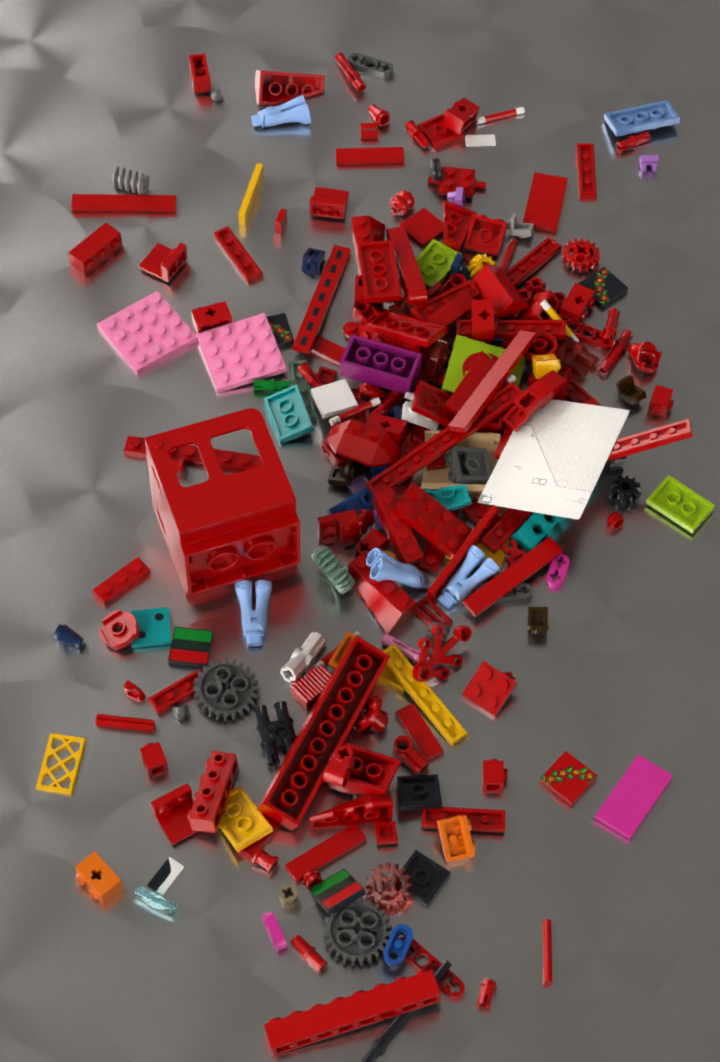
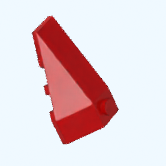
(280, 87)
(361, 810)

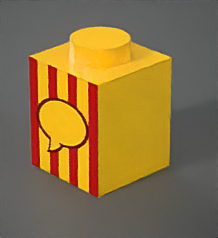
(544, 364)

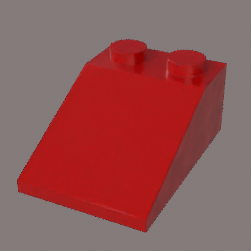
(371, 772)

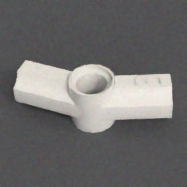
(303, 657)

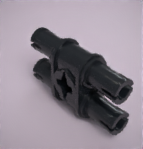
(266, 731)

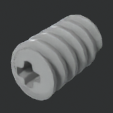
(130, 182)

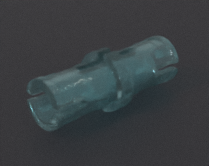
(155, 900)

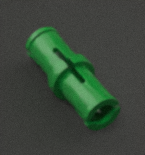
(271, 385)

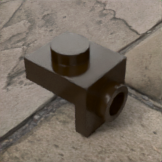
(629, 392)
(342, 474)
(537, 620)

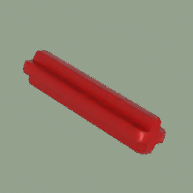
(125, 722)

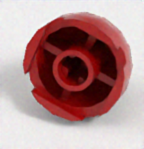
(544, 344)

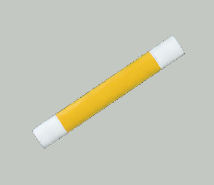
(551, 312)

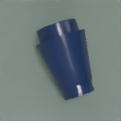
(67, 636)

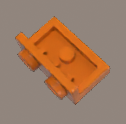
(456, 838)

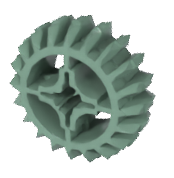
(333, 569)

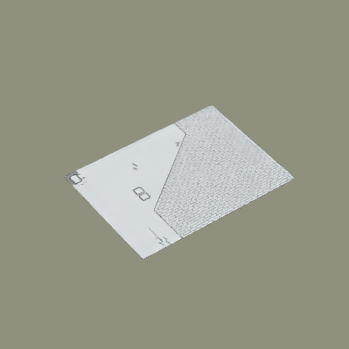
(555, 459)

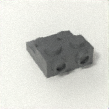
(468, 465)

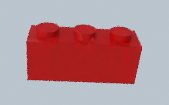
(95, 248)

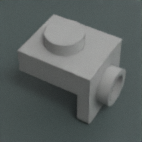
(522, 230)

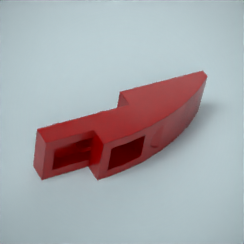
(532, 399)

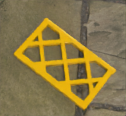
(50, 752)

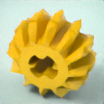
(478, 263)

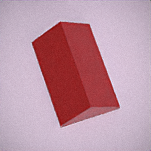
(496, 285)

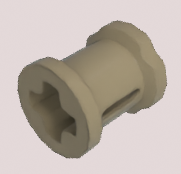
(291, 901)

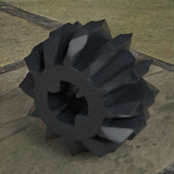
(625, 490)

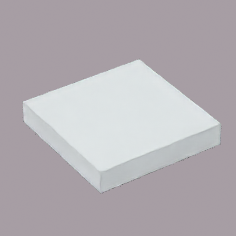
(334, 398)

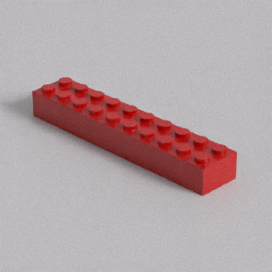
(323, 733)

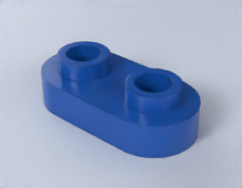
(398, 946)

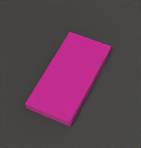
(633, 797)

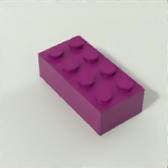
(380, 364)

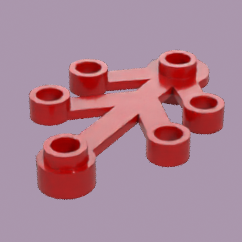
(461, 633)

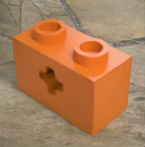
(92, 868)

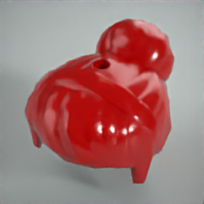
(647, 353)

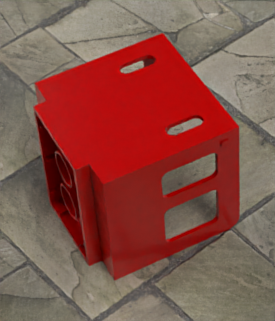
(230, 523)

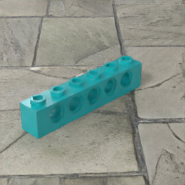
(528, 538)

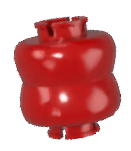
(402, 202)

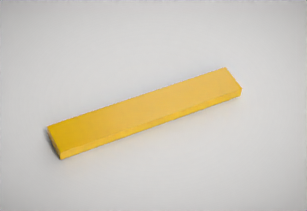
(424, 697)

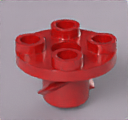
(372, 716)

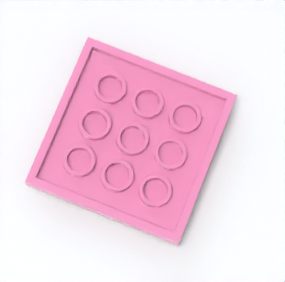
(147, 332)
(241, 352)

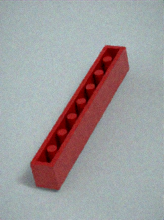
(352, 1012)

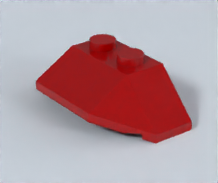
(363, 444)

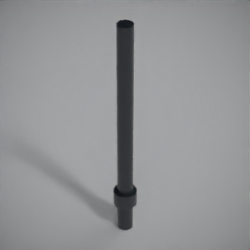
(379, 1044)

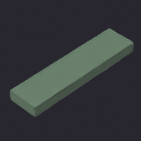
(297, 378)

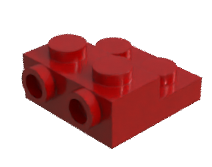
(485, 235)
(341, 527)

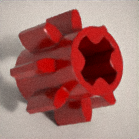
(535, 286)

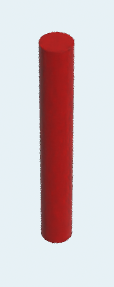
(508, 254)
(547, 950)

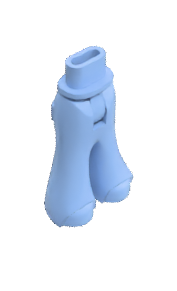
(291, 111)
(387, 568)
(459, 585)
(254, 621)

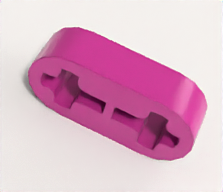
(561, 572)
(274, 931)

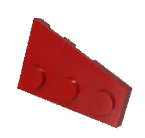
(455, 224)

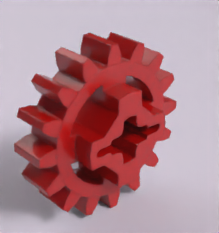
(581, 255)

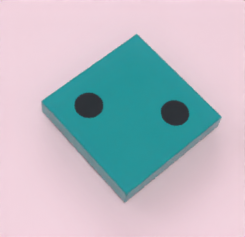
(153, 627)

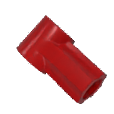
(410, 756)

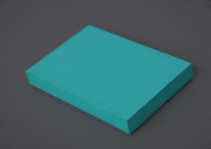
(289, 414)

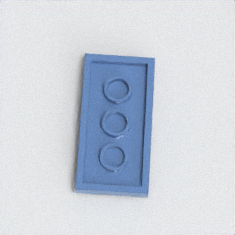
(641, 118)

